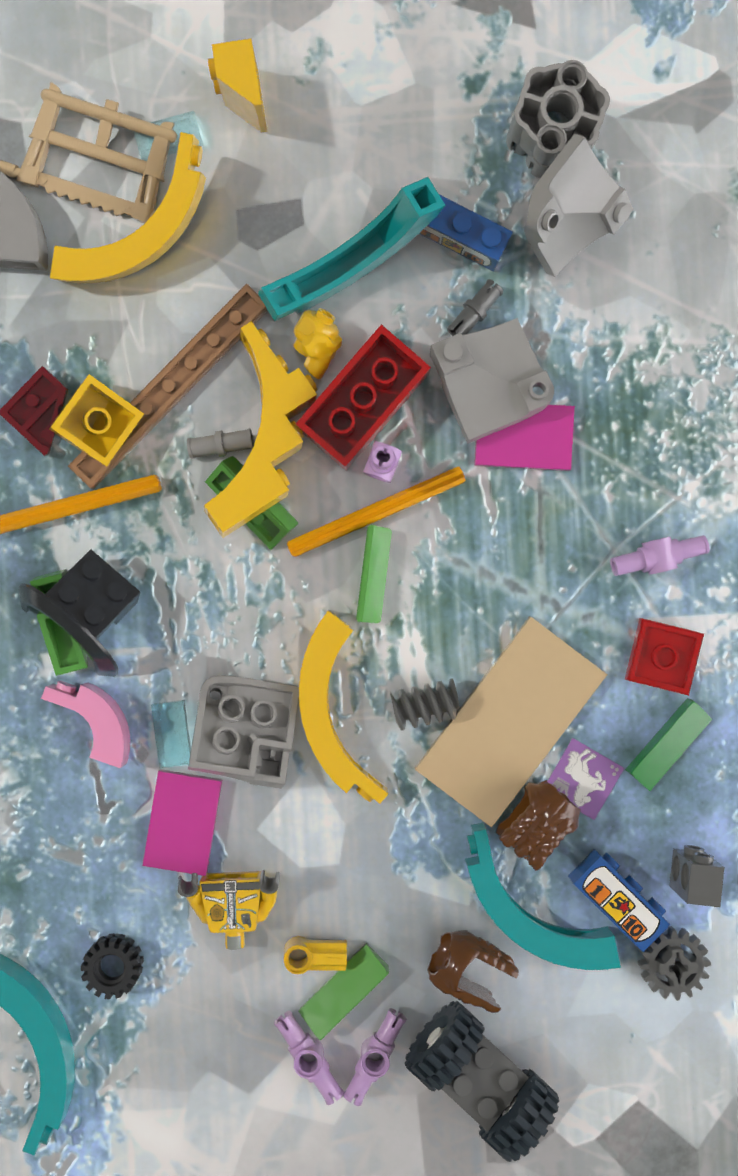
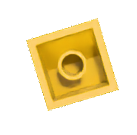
(237, 79)
(96, 420)

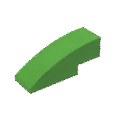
(62, 648)

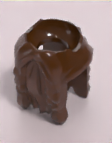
(539, 823)
(454, 955)

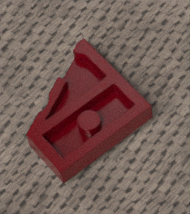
(36, 408)

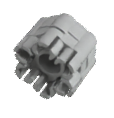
(561, 89)

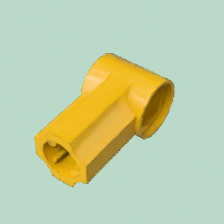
(321, 955)

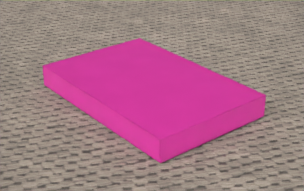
(534, 443)
(182, 822)

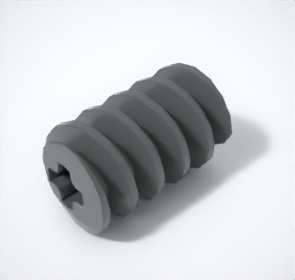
(425, 704)

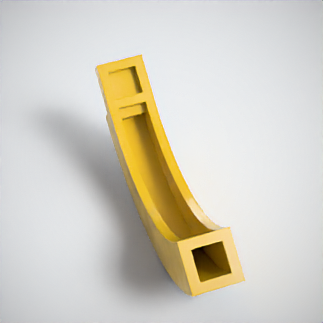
(148, 241)
(315, 710)

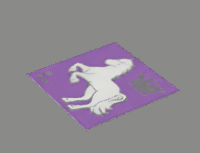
(585, 777)

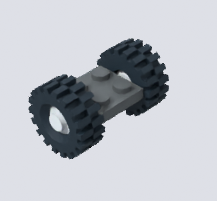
(504, 1101)

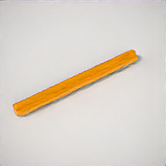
(79, 503)
(376, 511)

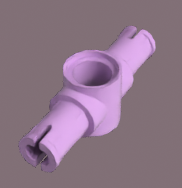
(382, 461)
(659, 555)
(368, 1070)
(314, 1071)

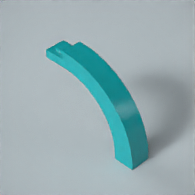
(373, 245)
(559, 945)
(49, 1035)

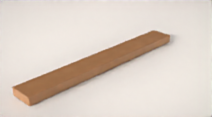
(179, 377)

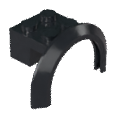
(86, 605)

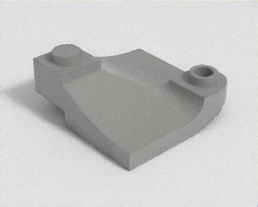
(573, 206)
(491, 378)
(245, 731)

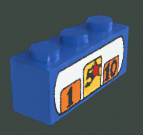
(468, 234)
(620, 899)

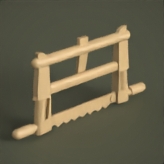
(44, 135)

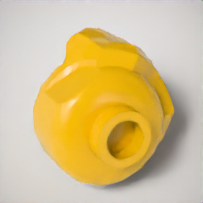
(317, 340)

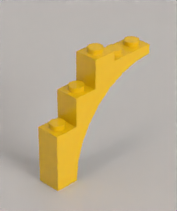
(282, 398)

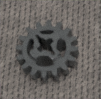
(684, 973)

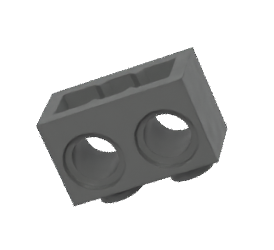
(696, 876)

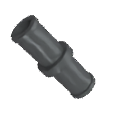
(475, 309)

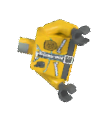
(231, 902)

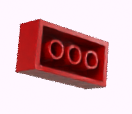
(363, 397)

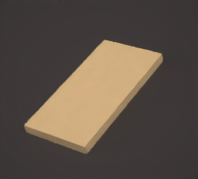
(510, 721)

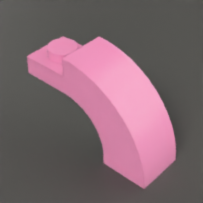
(102, 713)

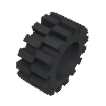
(106, 984)

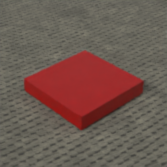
(664, 656)

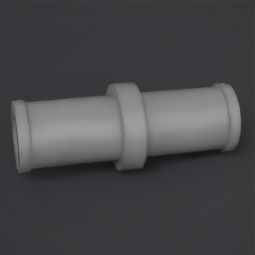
(220, 443)

